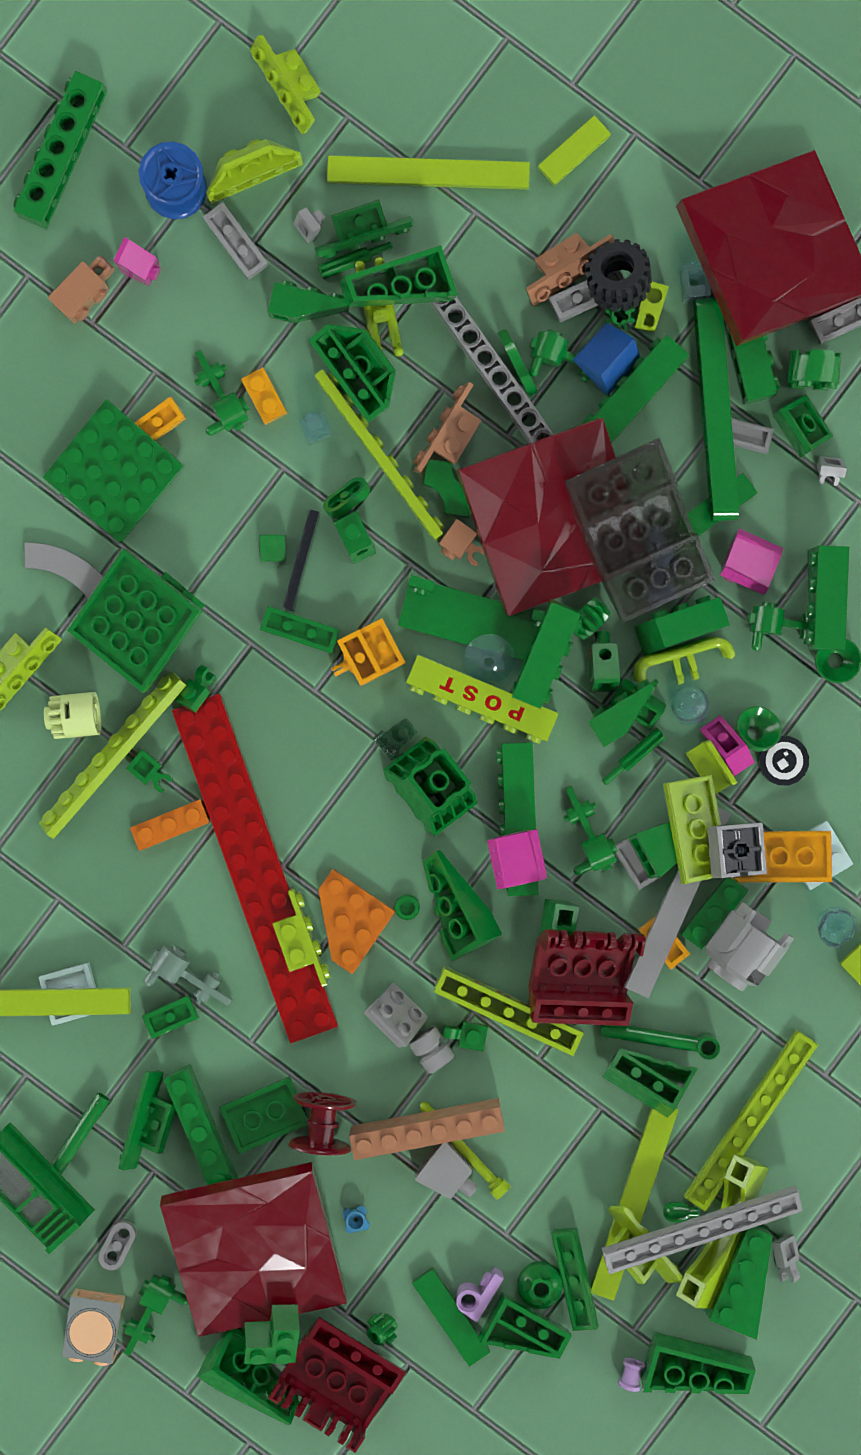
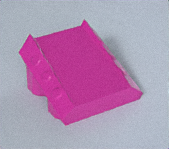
(751, 561)
(517, 858)

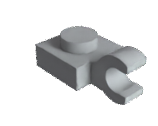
(786, 1255)

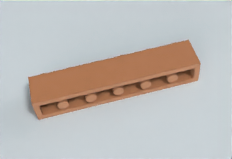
(426, 1128)

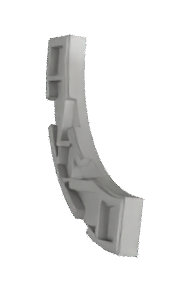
(64, 564)

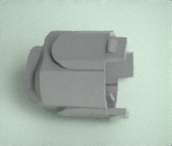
(743, 950)

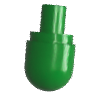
(679, 1212)

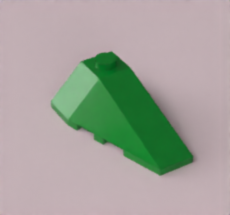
(463, 915)
(247, 1383)

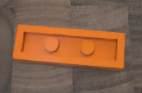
(170, 825)

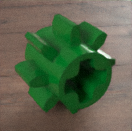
(612, 319)
(382, 1329)

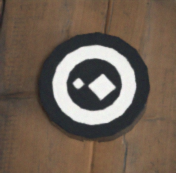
(784, 762)

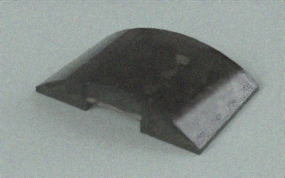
(638, 531)

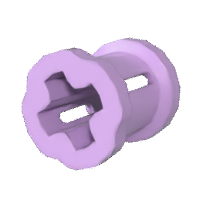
(631, 1374)

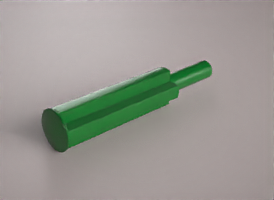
(348, 260)
(636, 754)

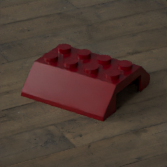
(582, 977)
(338, 1381)

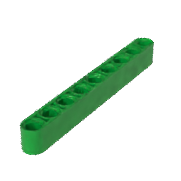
(716, 410)

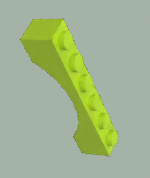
(707, 1272)

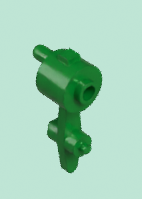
(550, 349)
(228, 408)
(770, 621)
(597, 849)
(155, 1297)

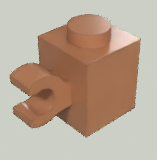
(458, 541)

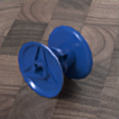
(173, 180)

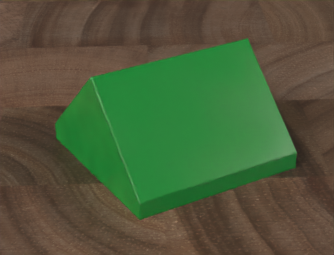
(802, 426)

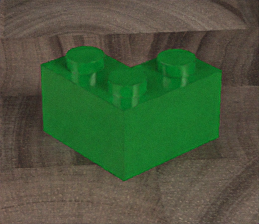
(273, 1340)

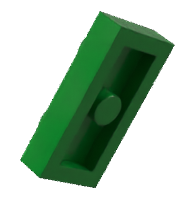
(170, 1016)

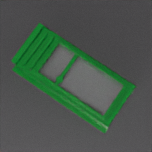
(38, 1191)

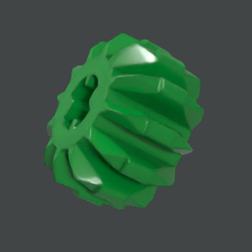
(593, 616)

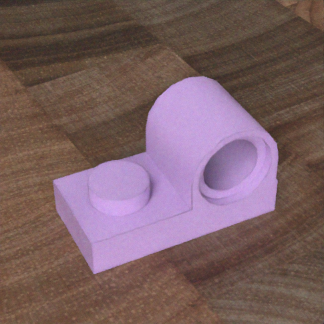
(490, 1283)

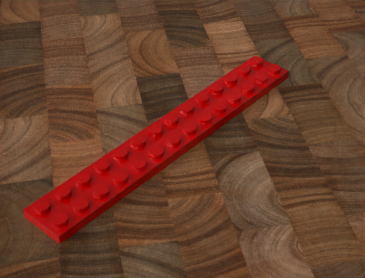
(251, 862)

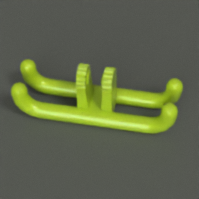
(381, 314)
(685, 650)

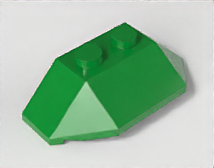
(357, 366)

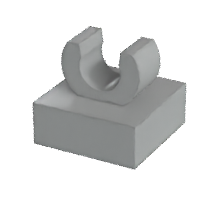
(309, 224)
(831, 467)

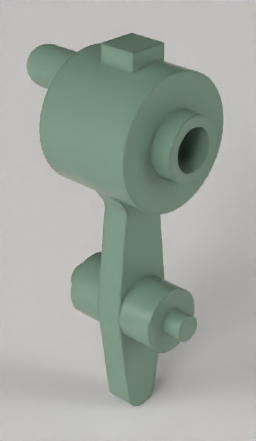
(172, 964)

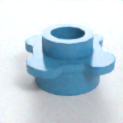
(361, 1224)

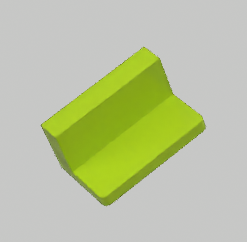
(708, 761)

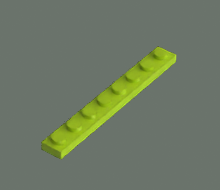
(386, 463)
(112, 754)

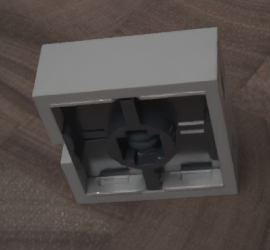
(737, 850)

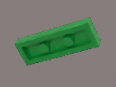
(299, 629)
(714, 912)

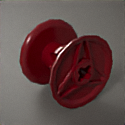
(322, 1124)

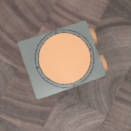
(92, 1326)

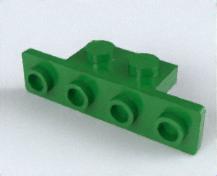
(359, 226)
(149, 1122)

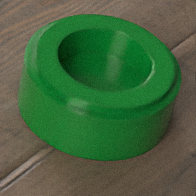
(407, 907)

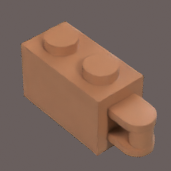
(82, 289)

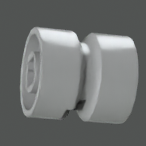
(430, 1048)

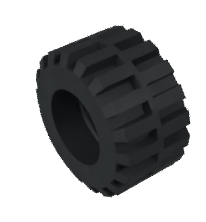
(618, 257)

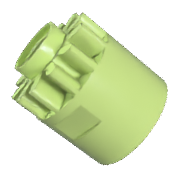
(73, 715)

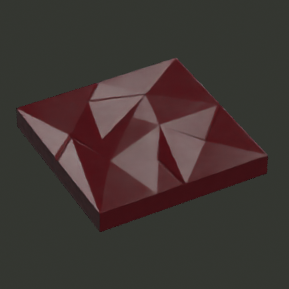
(774, 247)
(528, 517)
(253, 1248)

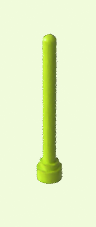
(497, 1186)

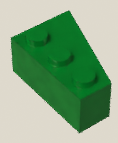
(682, 624)
(650, 1080)
(523, 1329)

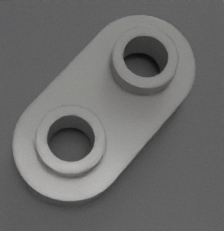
(117, 1243)

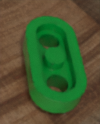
(346, 497)

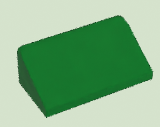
(652, 710)

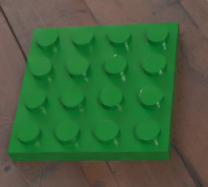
(113, 471)
(134, 620)

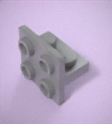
(396, 1016)

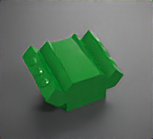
(431, 785)

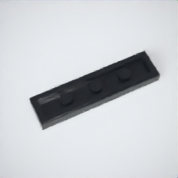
(301, 560)

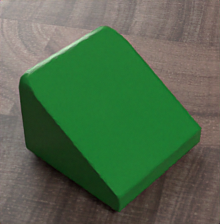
(273, 548)

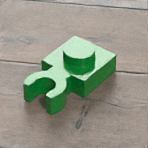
(147, 768)

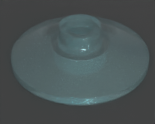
(489, 647)

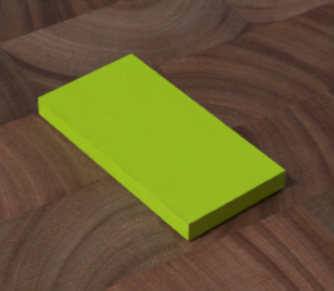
(690, 811)

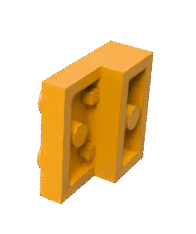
(369, 653)

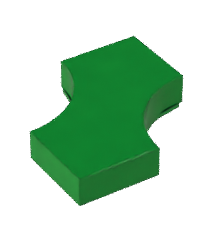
(517, 362)
(441, 479)

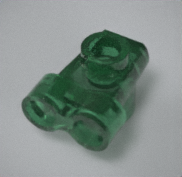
(391, 741)

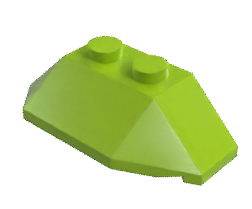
(250, 167)

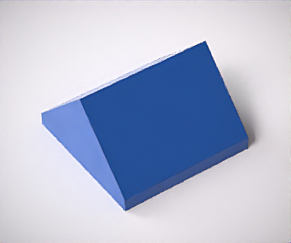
(608, 357)

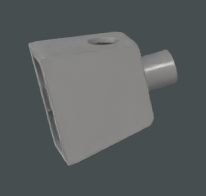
(446, 1172)

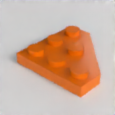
(351, 919)

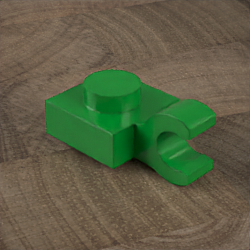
(196, 691)
(470, 1035)

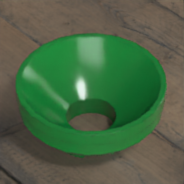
(846, 671)
(762, 720)
(540, 1273)

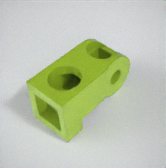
(651, 307)

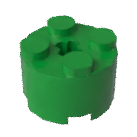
(814, 368)

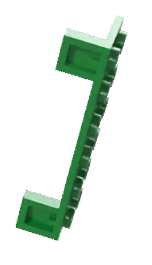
(465, 616)

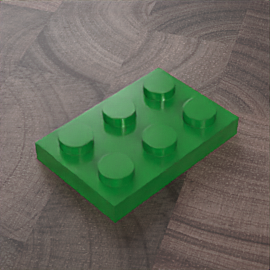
(263, 1115)

